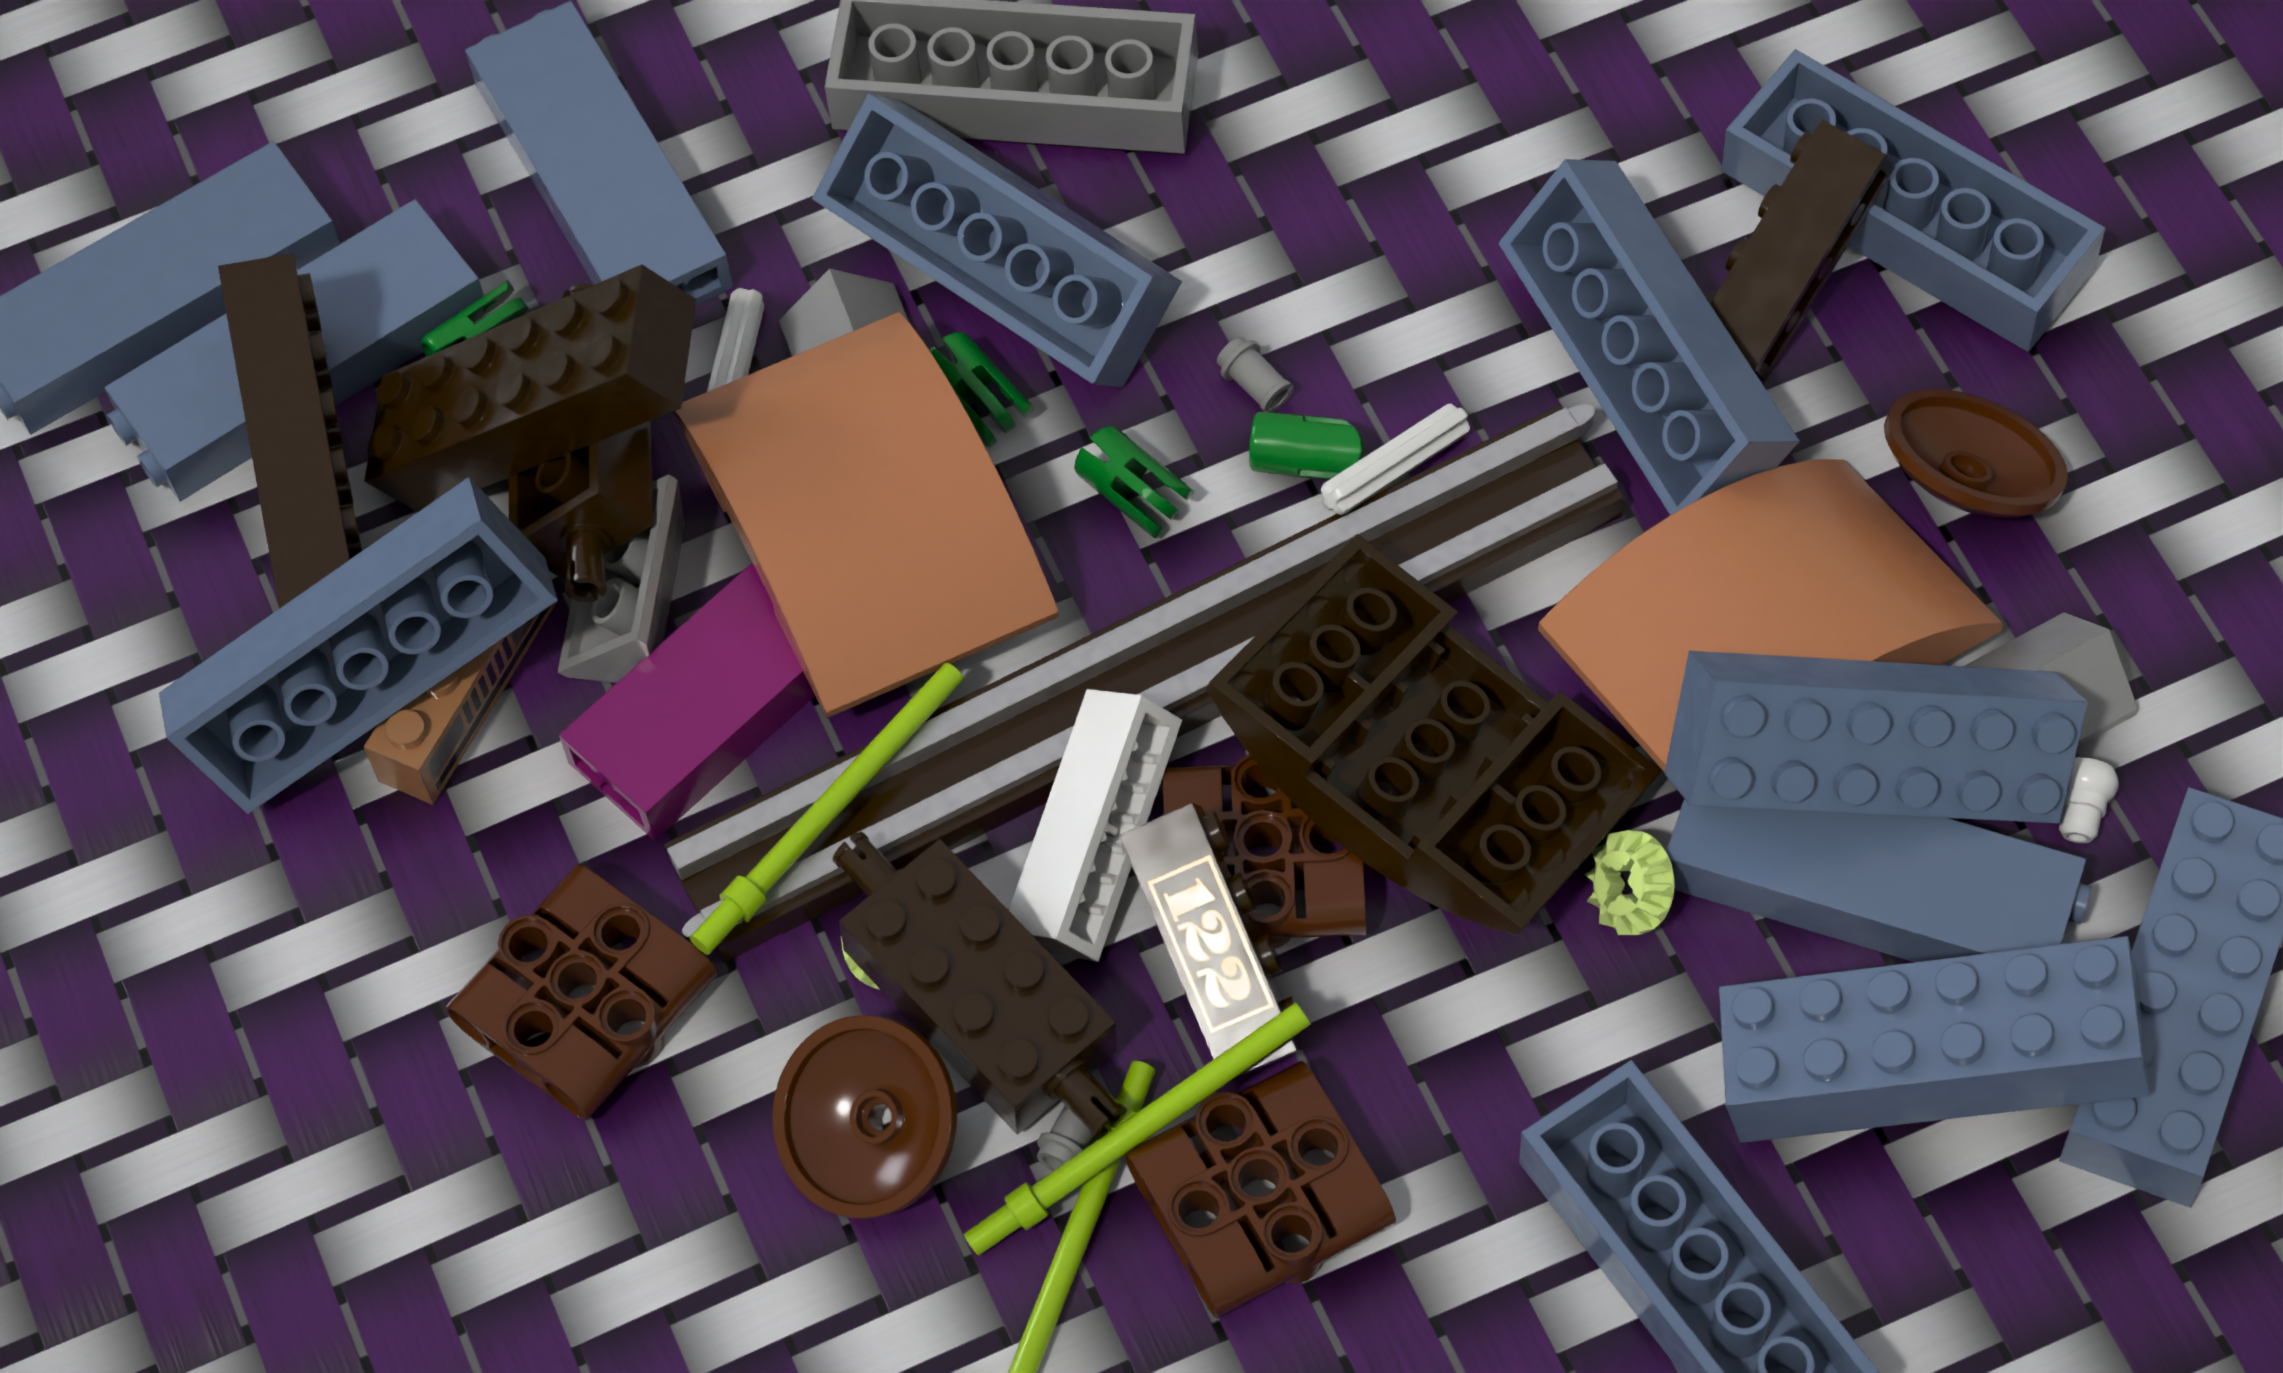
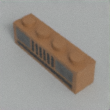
(429, 736)

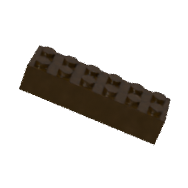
(532, 388)
(290, 421)

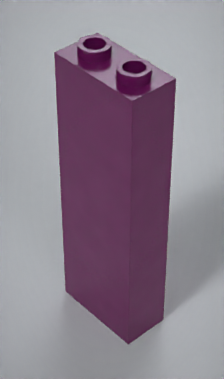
(691, 708)

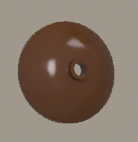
(1974, 453)
(832, 1109)

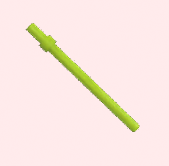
(746, 894)
(1029, 1204)
(1076, 1236)

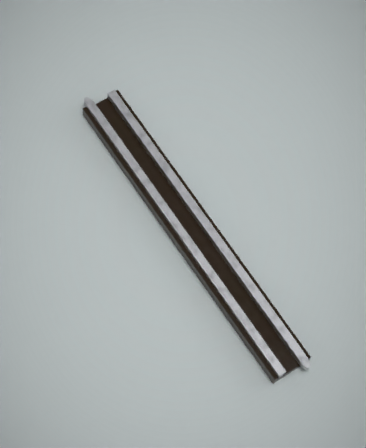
(1004, 743)

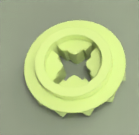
(1649, 878)

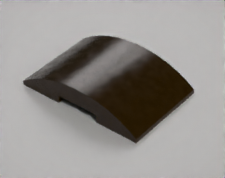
(1425, 744)

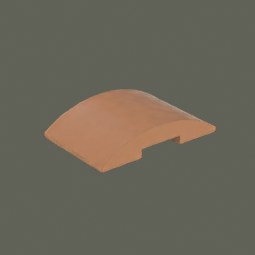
(868, 512)
(1761, 567)

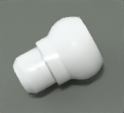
(2086, 801)

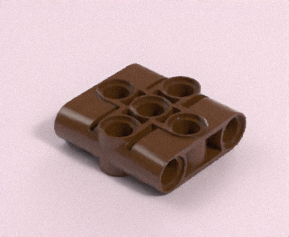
(1330, 881)
(584, 1053)
(1279, 1125)

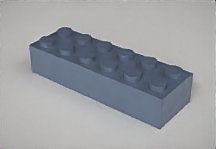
(1945, 211)
(996, 241)
(1644, 335)
(357, 646)
(1874, 737)
(2200, 986)
(1933, 1040)
(1679, 1237)

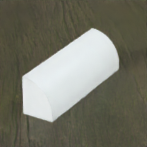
(1098, 793)

